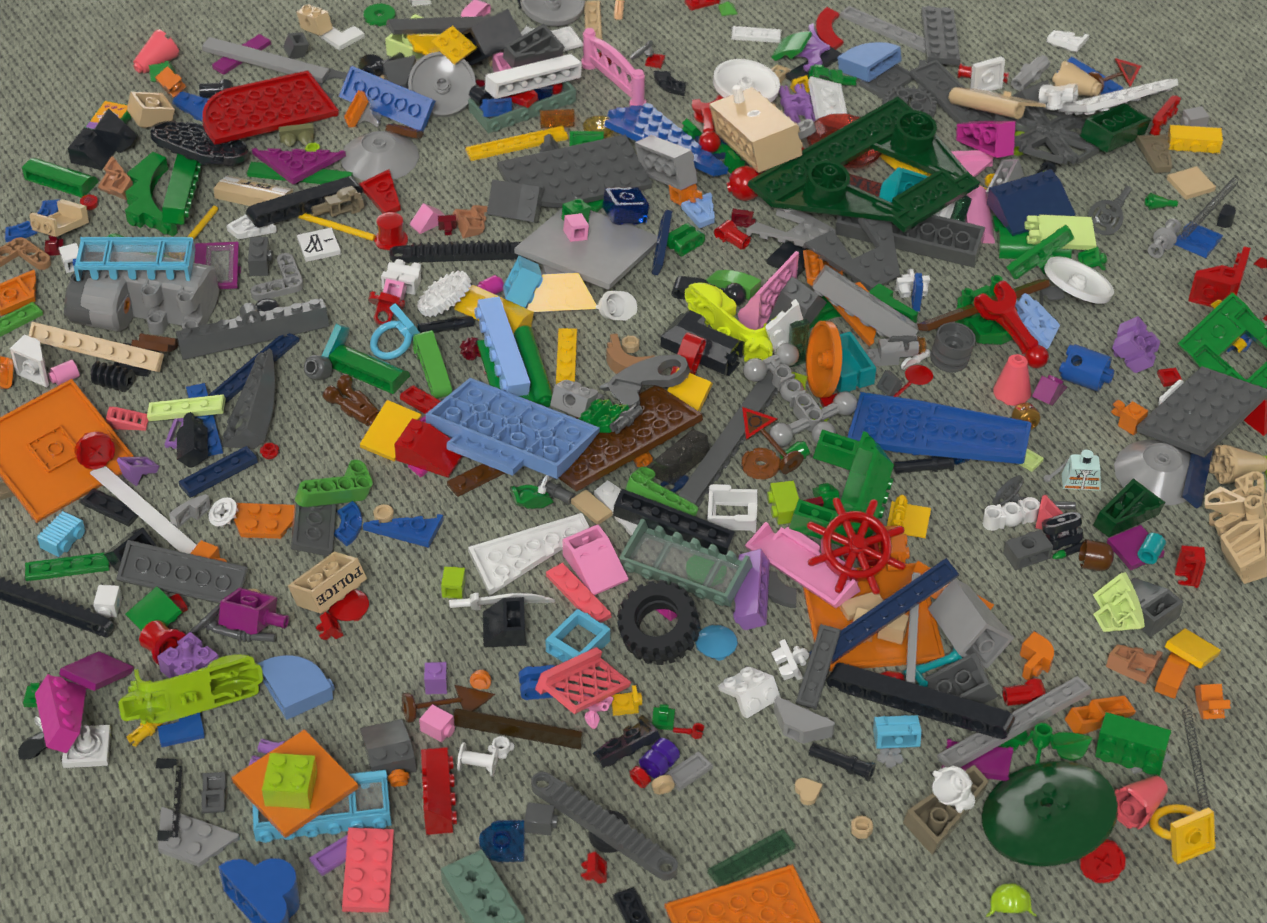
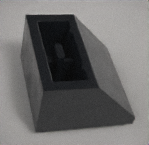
(504, 623)

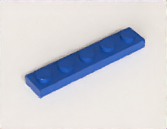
(214, 443)

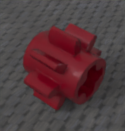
(470, 349)

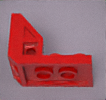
(1218, 281)

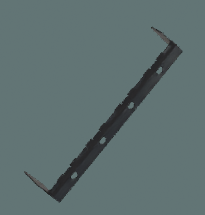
(163, 763)

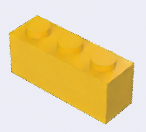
(1195, 138)

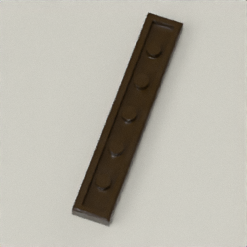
(518, 728)

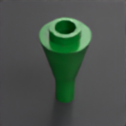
(1155, 201)

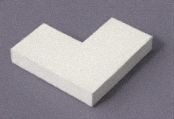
(342, 39)

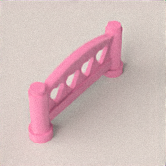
(591, 60)

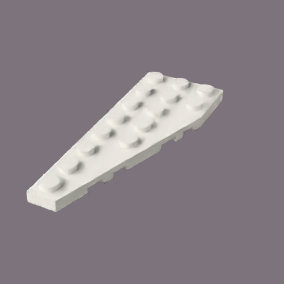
(1107, 100)

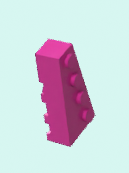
(988, 136)
(60, 711)

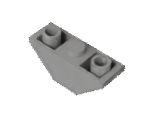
(801, 723)

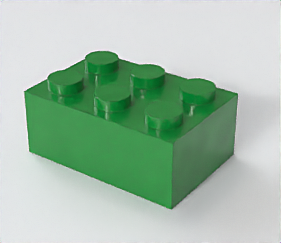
(1132, 743)

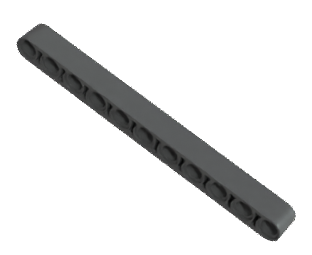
(727, 443)

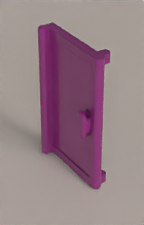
(992, 764)

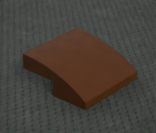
(156, 343)

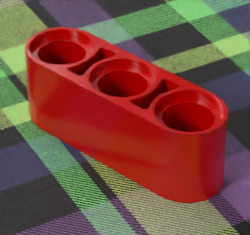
(692, 349)

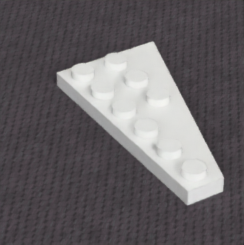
(513, 555)

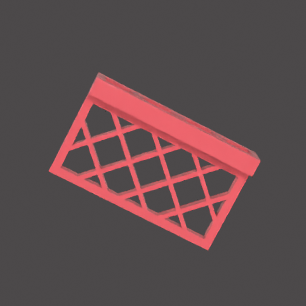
(572, 671)

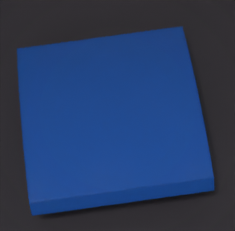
(1200, 241)

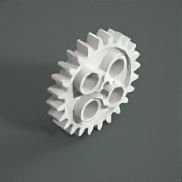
(444, 293)

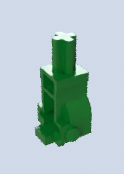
(834, 75)

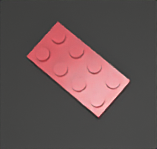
(368, 870)

